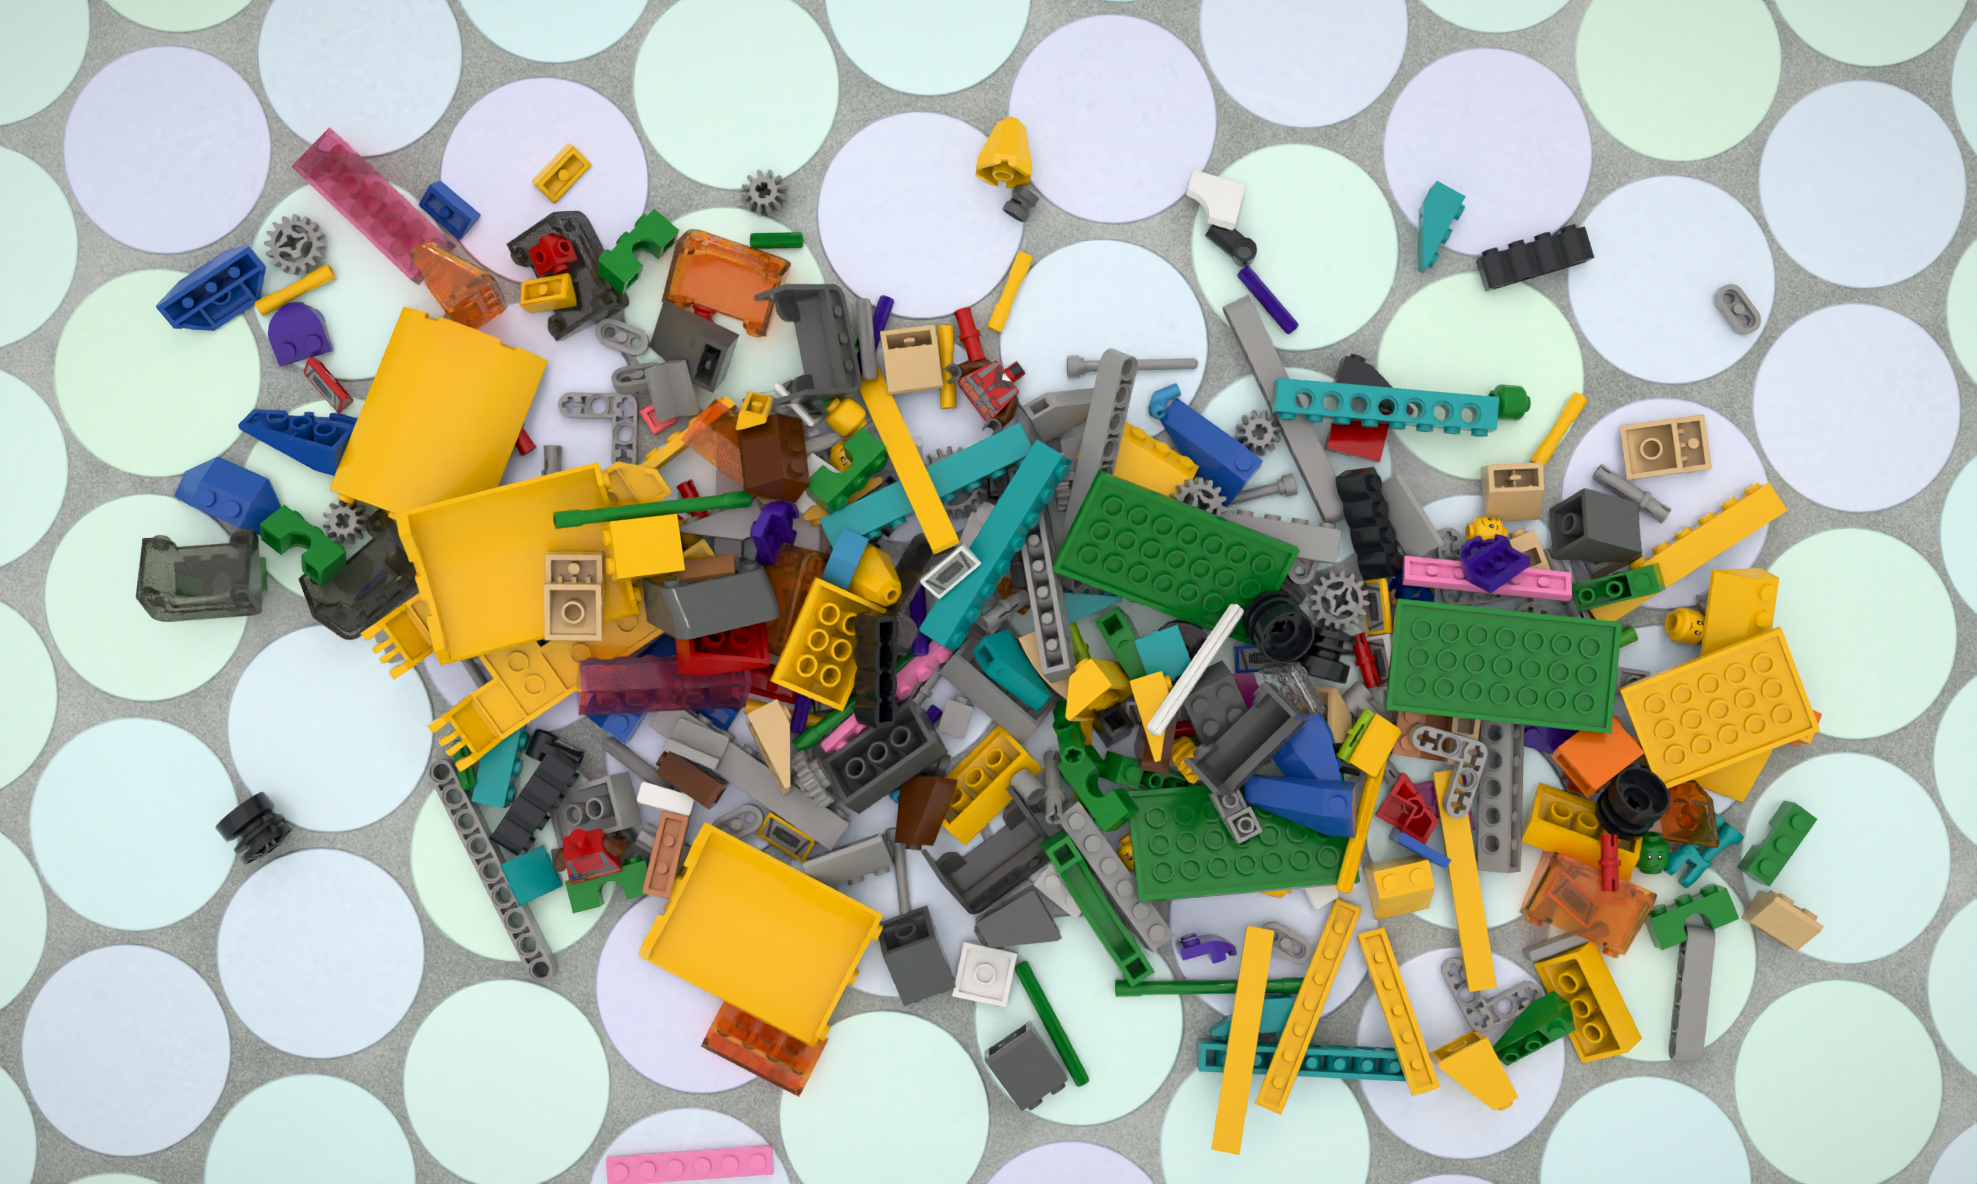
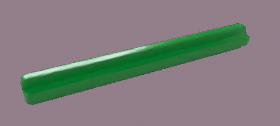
(1051, 1024)

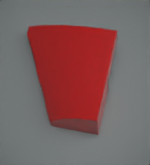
(1357, 440)
(1407, 810)

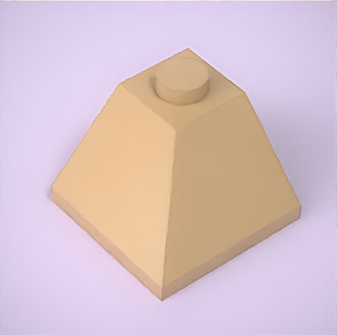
(1335, 712)

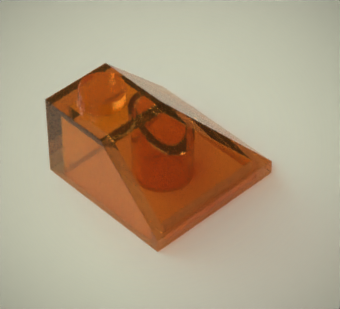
(1690, 816)

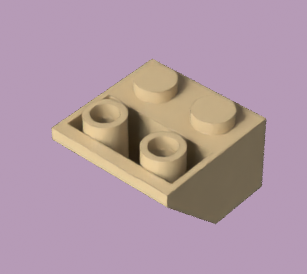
(911, 359)
(1513, 491)
(1782, 921)

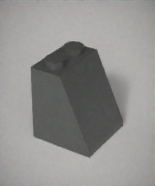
(1595, 528)
(1017, 922)
(915, 956)
(1026, 1067)

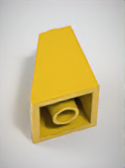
(643, 547)
(1399, 886)
(1477, 1068)

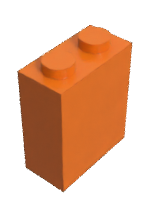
(1596, 757)

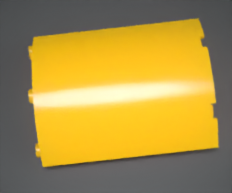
(437, 416)
(485, 560)
(761, 935)

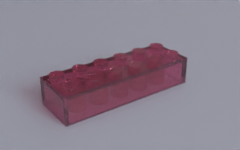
(368, 201)
(654, 686)

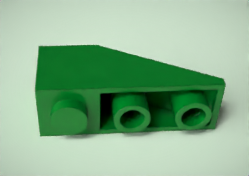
(1618, 587)
(1120, 636)
(1127, 772)
(1536, 1027)

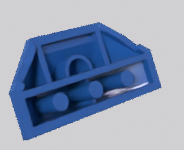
(215, 291)
(229, 493)

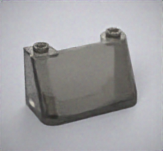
(594, 296)
(912, 566)
(200, 579)
(368, 586)

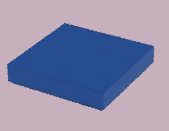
(1419, 848)

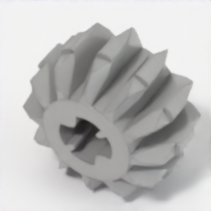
(757, 185)
(1265, 440)
(336, 522)

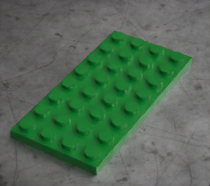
(1169, 554)
(1503, 666)
(1189, 853)

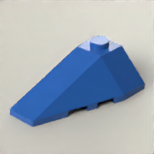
(306, 438)
(1212, 449)
(626, 724)
(1310, 752)
(1314, 803)

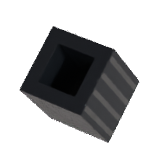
(1113, 725)

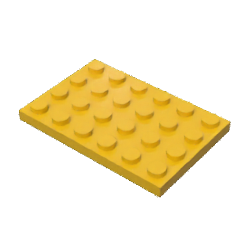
(1719, 708)

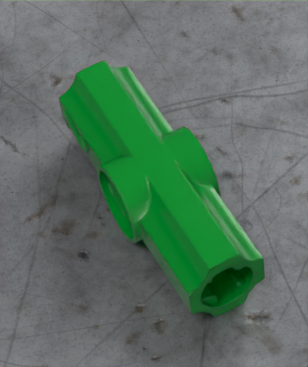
(1069, 736)

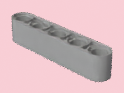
(1692, 995)

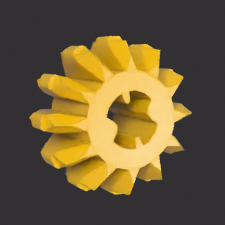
(1181, 750)

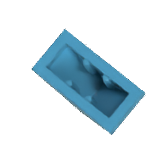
(845, 558)

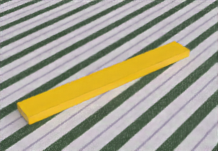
(908, 464)
(1465, 890)
(1308, 1006)
(1242, 1040)

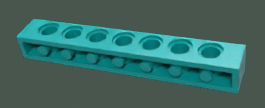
(1482, 407)
(1319, 1060)

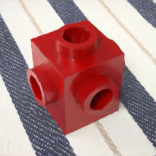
(552, 255)

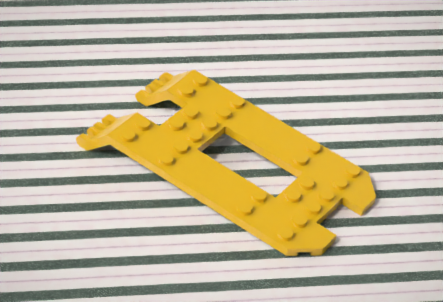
(527, 676)

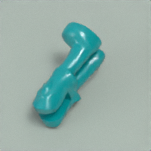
(1700, 862)

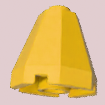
(1006, 155)
(876, 578)

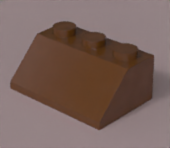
(775, 458)

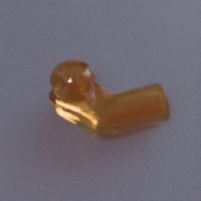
(1005, 588)

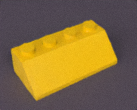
(1151, 462)
(1738, 606)
(1096, 688)
(983, 783)
(1570, 827)
(1597, 1007)

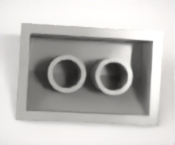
(1412, 526)
(851, 861)

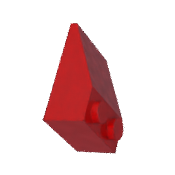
(724, 651)

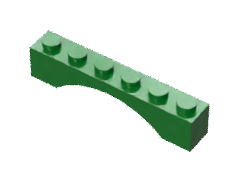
(1096, 908)

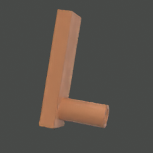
(666, 855)

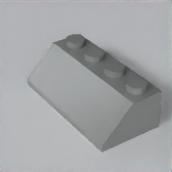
(992, 698)

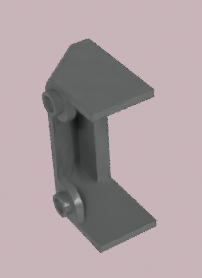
(822, 338)
(711, 604)
(1249, 742)
(996, 863)

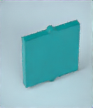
(1164, 652)
(531, 875)

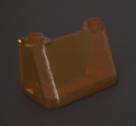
(725, 278)
(459, 286)
(791, 581)
(1571, 898)

